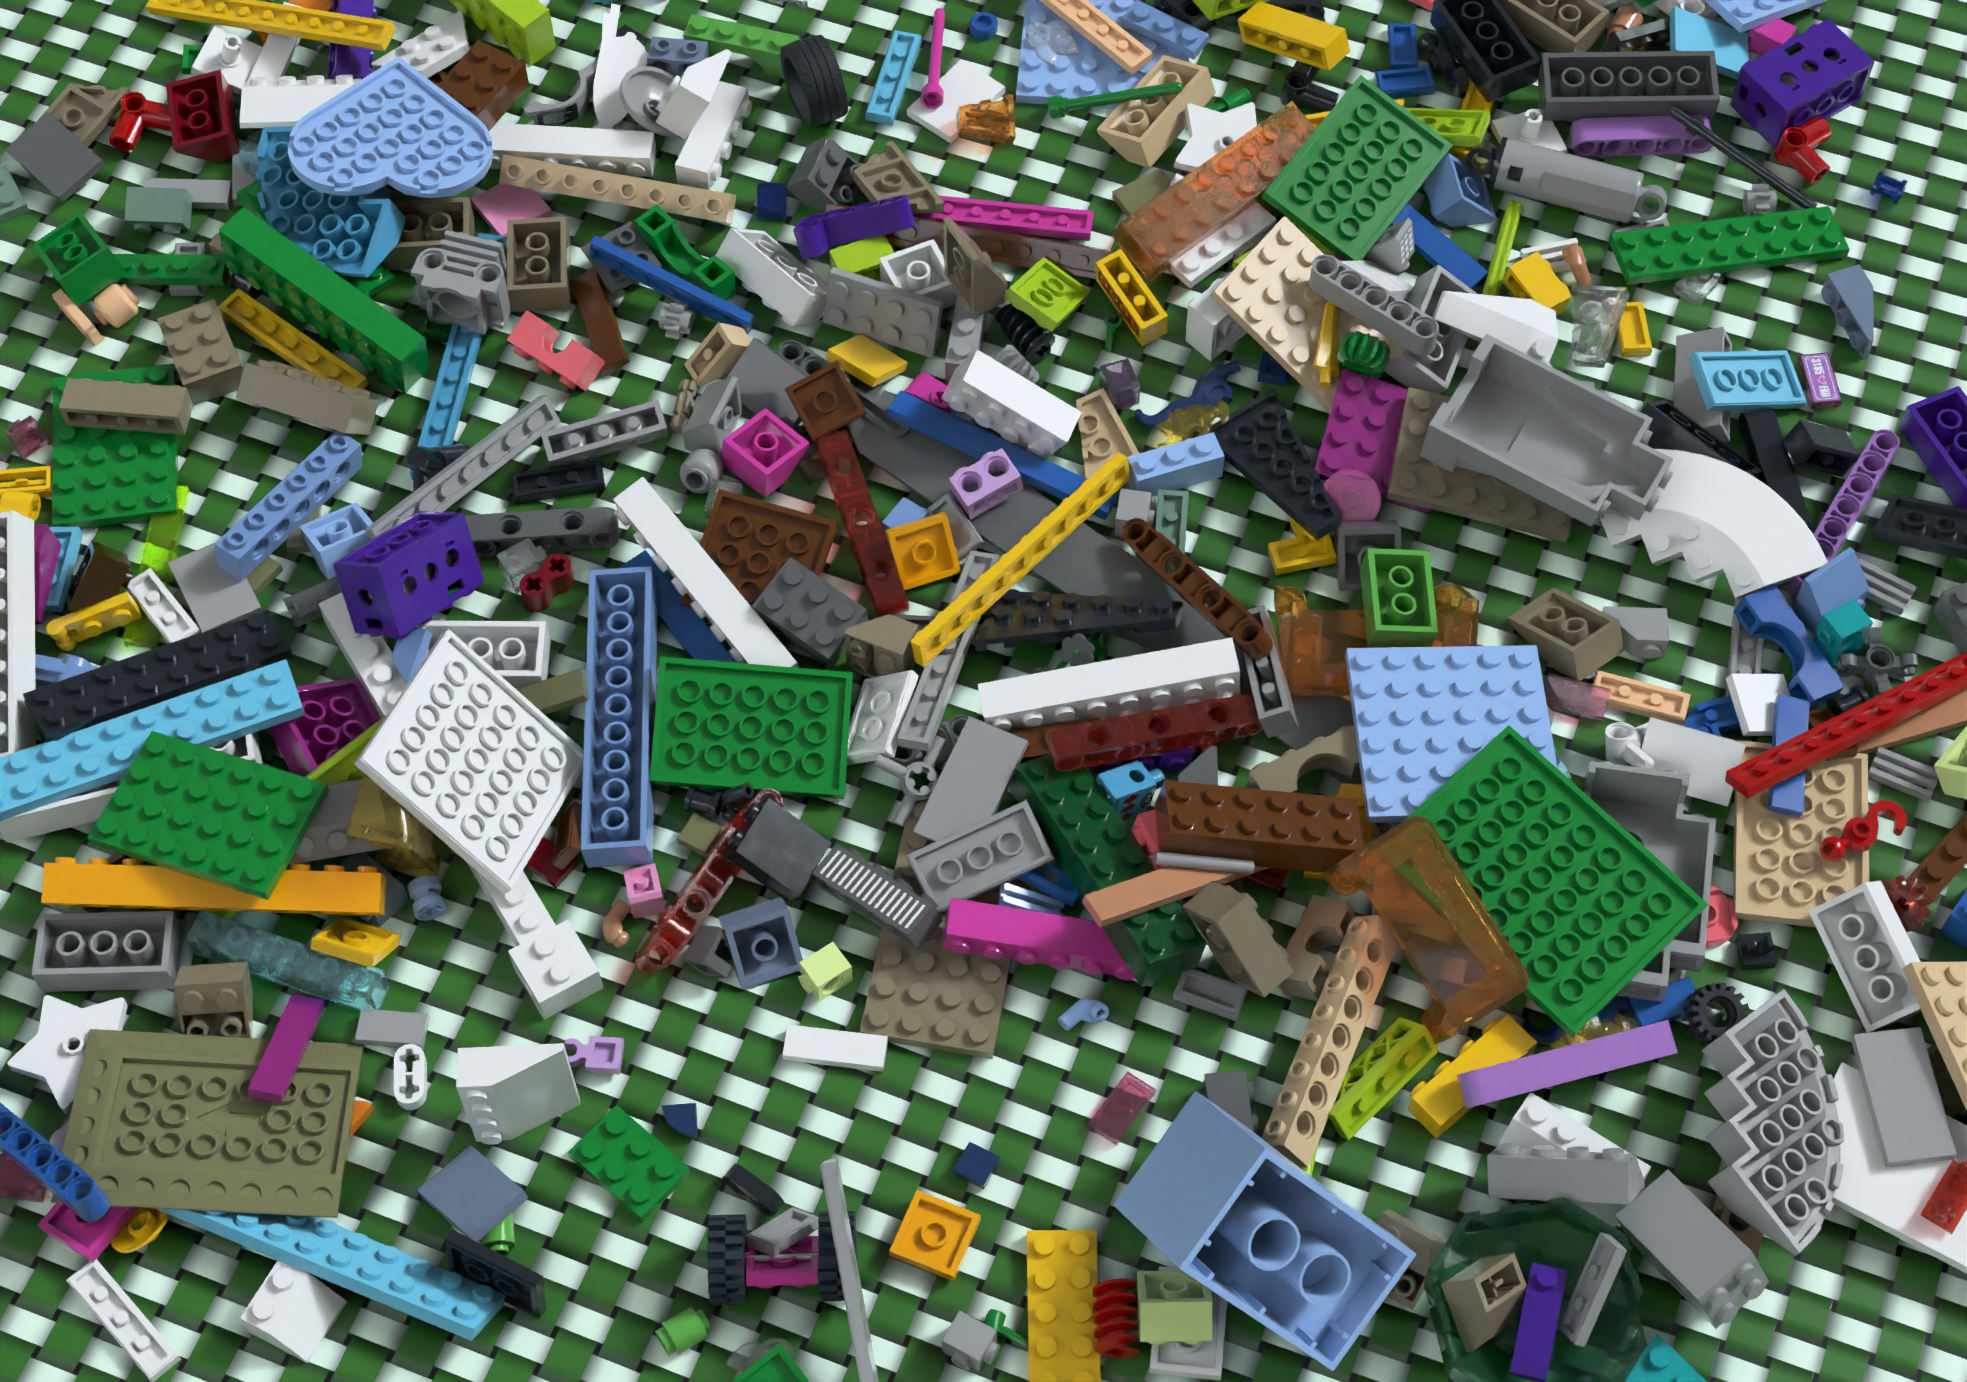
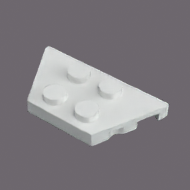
(434, 48)

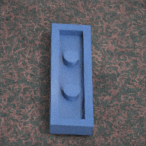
(1165, 29)

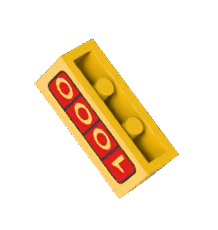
(1131, 297)

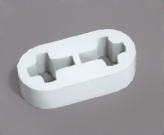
(417, 1076)

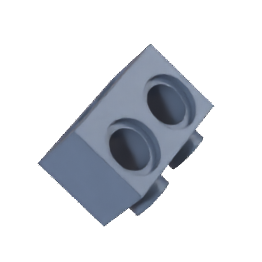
(676, 54)

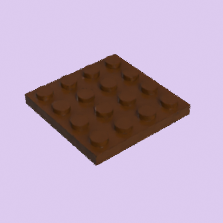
(756, 539)

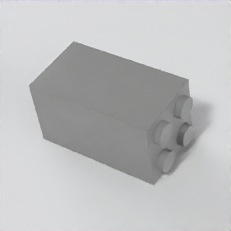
(1692, 1249)

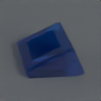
(771, 201)

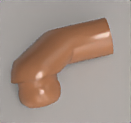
(612, 924)

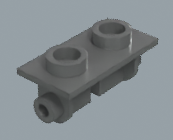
(305, 604)

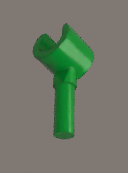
(1111, 329)
(996, 1320)

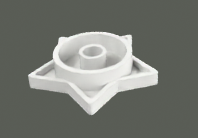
(1213, 132)
(59, 1046)

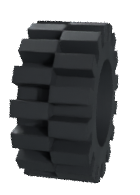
(1696, 1011)

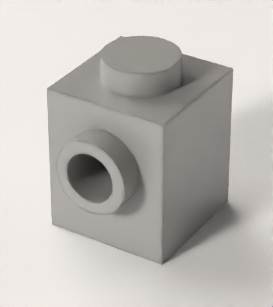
(1133, 505)
(970, 1342)

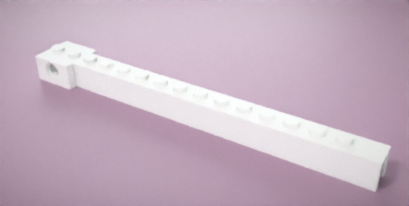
(546, 955)

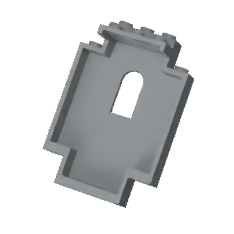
(1651, 810)

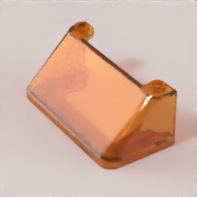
(1316, 640)
(1435, 923)

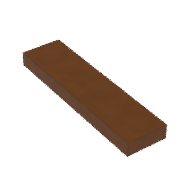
(600, 321)

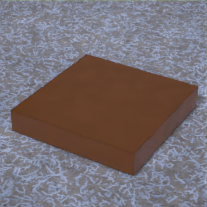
(825, 401)

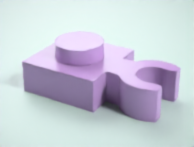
(600, 1055)

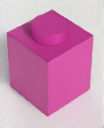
(1770, 35)

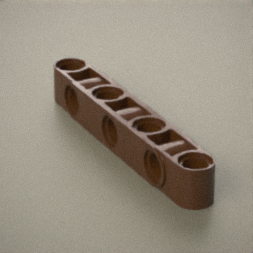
(1197, 588)

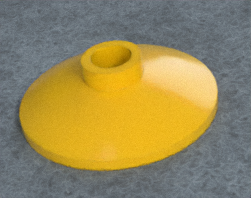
(140, 1230)

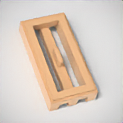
(77, 317)

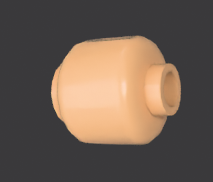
(116, 305)

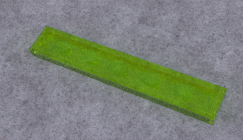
(159, 549)

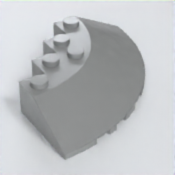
(1778, 1124)

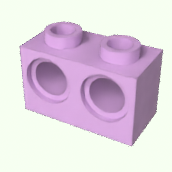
(990, 489)

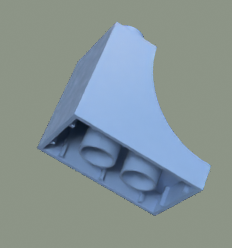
(1263, 1232)

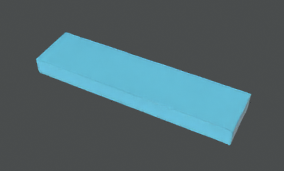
(893, 78)

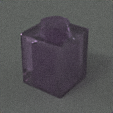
(1120, 384)

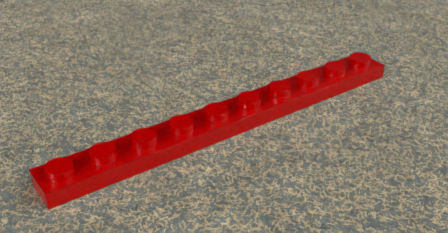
(1849, 728)

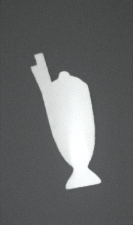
(615, 59)

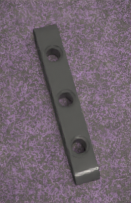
(548, 528)

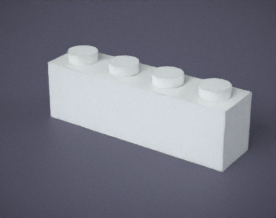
(713, 137)

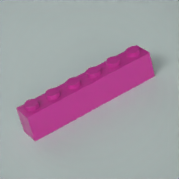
(1031, 938)

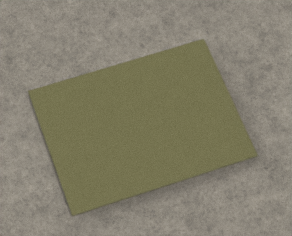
(175, 1128)

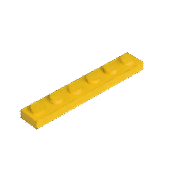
(287, 340)

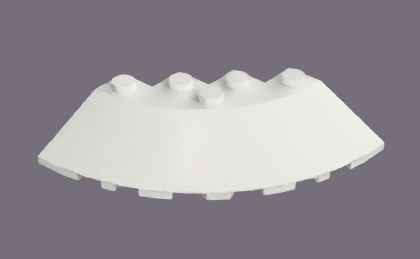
(1721, 525)

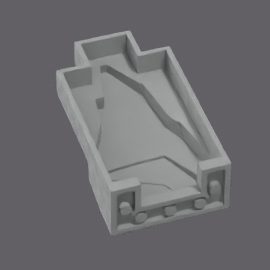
(1547, 436)

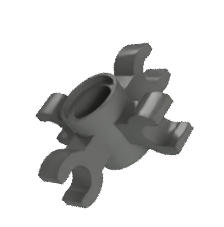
(1879, 655)

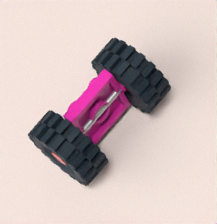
(736, 1267)

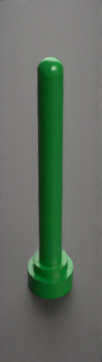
(1059, 105)

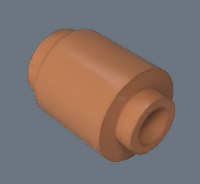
(1624, 18)

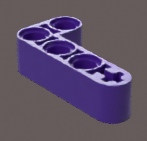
(851, 224)

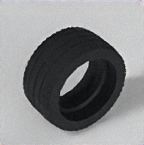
(814, 80)

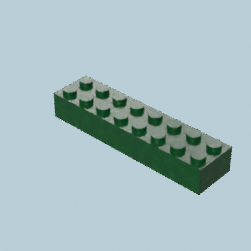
(1101, 852)

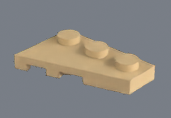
(1101, 432)

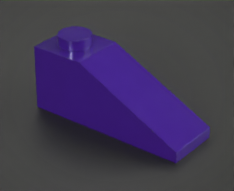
(1539, 1322)

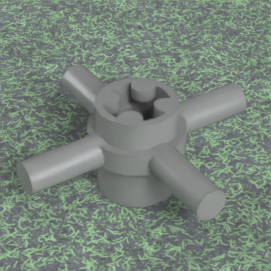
(907, 784)

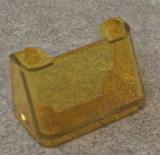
(390, 826)

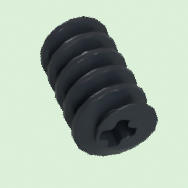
(1027, 336)

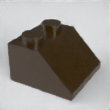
(98, 576)

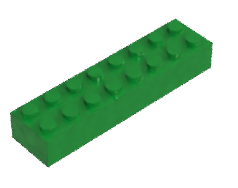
(324, 300)

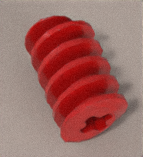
(1113, 1318)

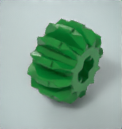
(1363, 353)

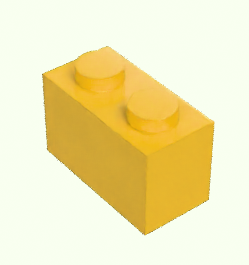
(1535, 280)

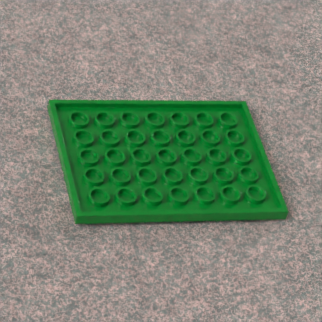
(1558, 878)

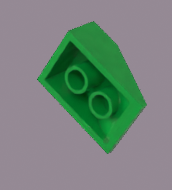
(79, 259)

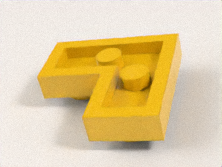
(1301, 552)

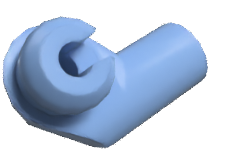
(1084, 1010)

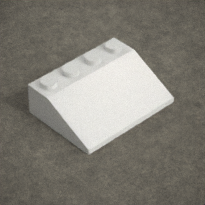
(514, 1088)

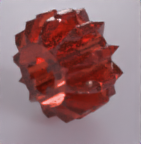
(1917, 902)

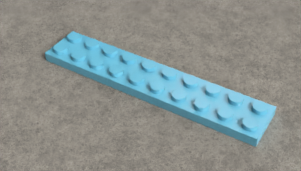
(108, 748)
(359, 1266)

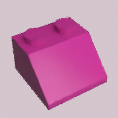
(763, 452)

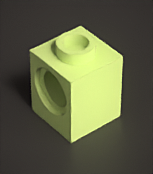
(825, 971)

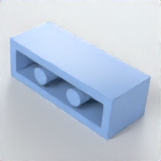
(1177, 465)

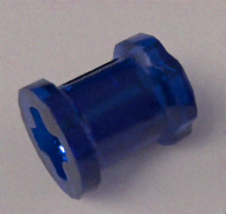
(1888, 187)

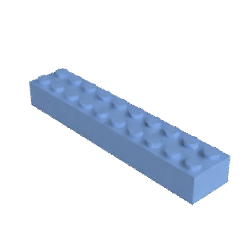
(619, 717)

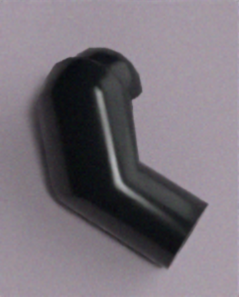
(732, 800)

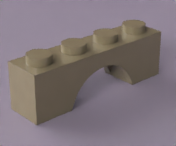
(1333, 752)

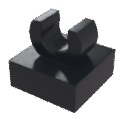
(1756, 951)

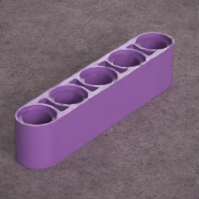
(1635, 136)

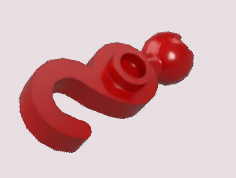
(1861, 833)

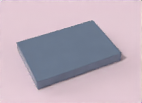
(472, 1194)

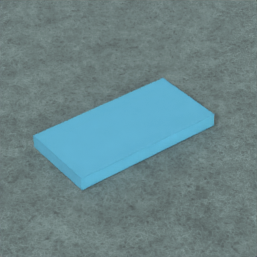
(1747, 380)

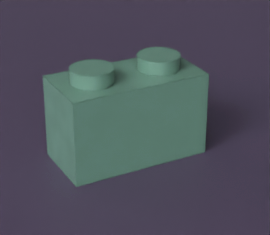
(158, 209)

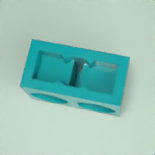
(1842, 631)

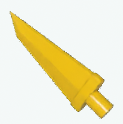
(1327, 348)

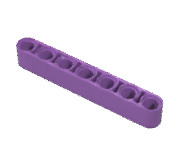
(1852, 498)
(1566, 1064)

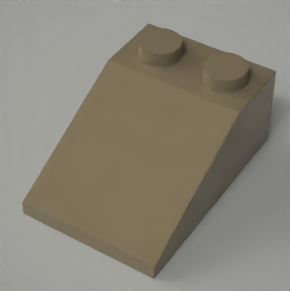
(971, 271)
(1569, 633)

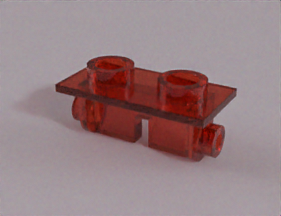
(1949, 1198)

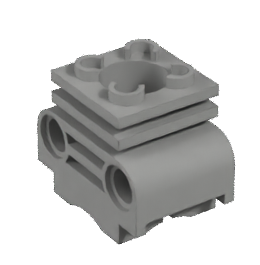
(464, 282)

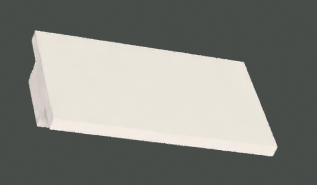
(1892, 1194)

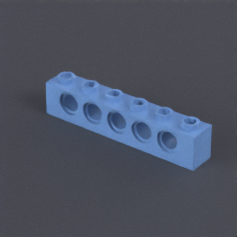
(288, 505)

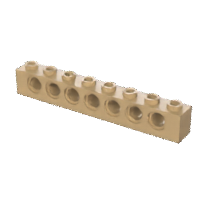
(617, 188)
(1330, 1039)

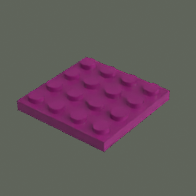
(1363, 430)

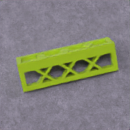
(1381, 1077)

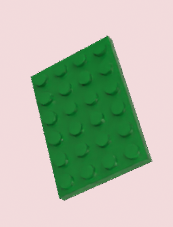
(1357, 171)
(112, 473)
(751, 726)
(209, 814)

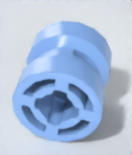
(427, 898)

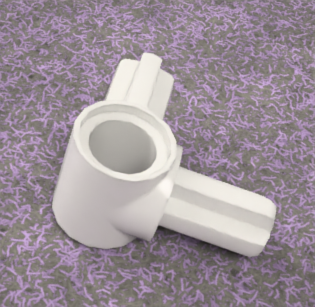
(1624, 745)

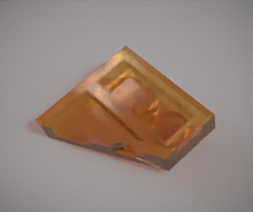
(988, 120)

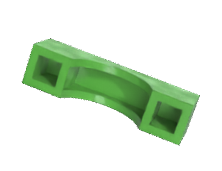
(755, 42)

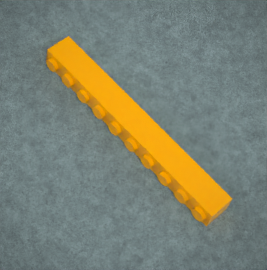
(162, 888)

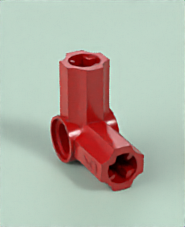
(134, 117)
(1797, 149)

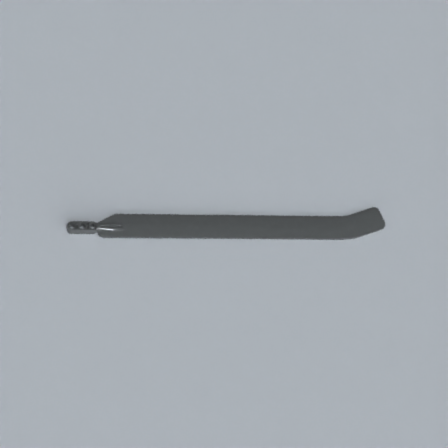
(1079, 564)

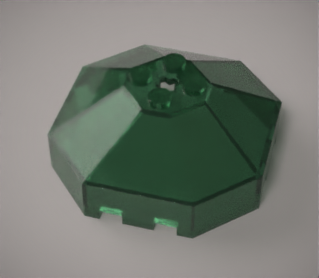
(1553, 1236)

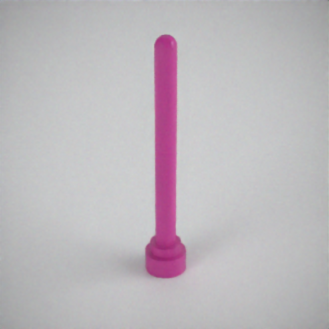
(932, 93)

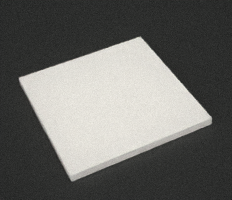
(473, 761)

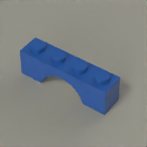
(1770, 617)

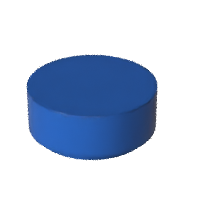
(983, 25)

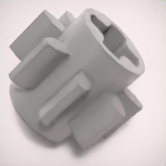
(1759, 200)
(676, 320)

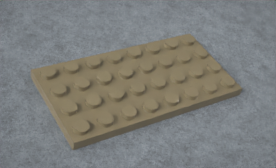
(932, 993)

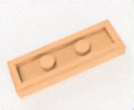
(1644, 698)

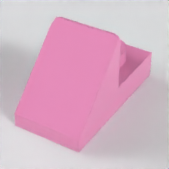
(644, 890)

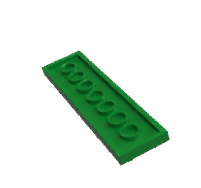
(1728, 245)

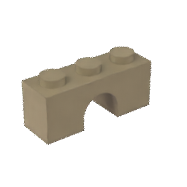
(1321, 926)

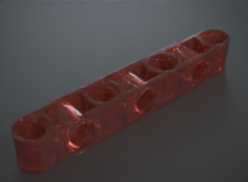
(866, 540)
(1133, 737)
(703, 887)

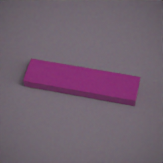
(286, 1048)

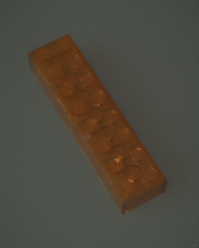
(1212, 193)

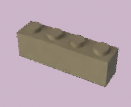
(126, 406)

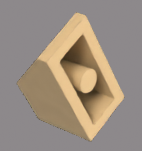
(717, 353)

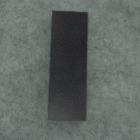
(557, 482)

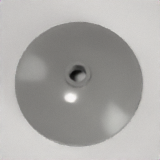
(641, 93)

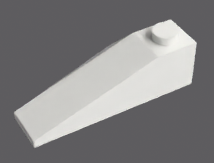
(1512, 320)

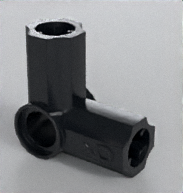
(1300, 89)
(437, 459)

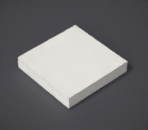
(1755, 700)

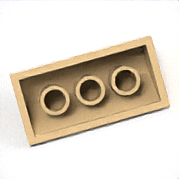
(1148, 126)

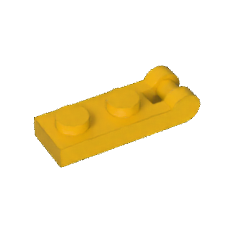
(93, 620)

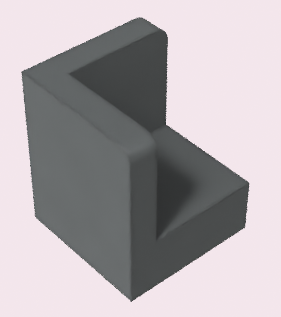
(705, 952)

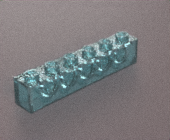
(287, 962)

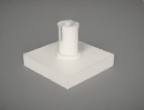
(230, 54)
(1530, 129)

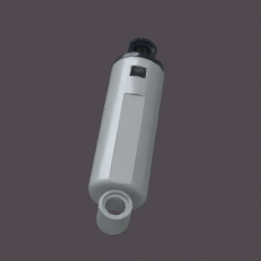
(1566, 180)

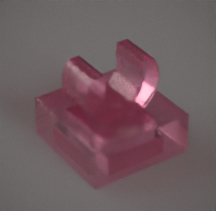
(26, 436)

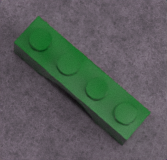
(680, 258)

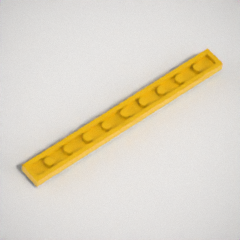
(282, 20)
(1020, 560)

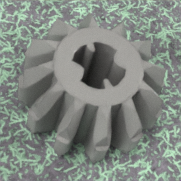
(1016, 362)

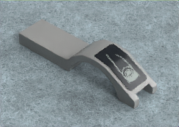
(567, 111)

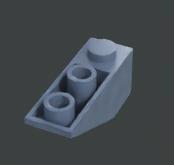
(1851, 300)

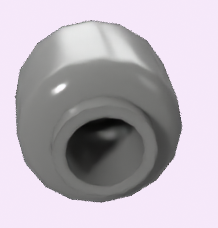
(700, 469)

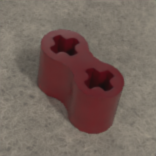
(547, 582)

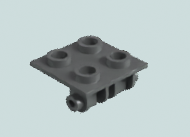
(629, 239)

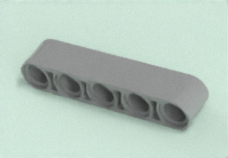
(1373, 305)

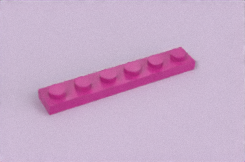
(1016, 218)

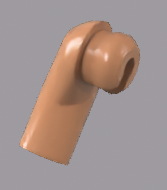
(1575, 256)

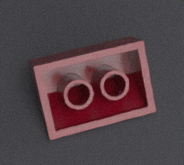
(203, 117)

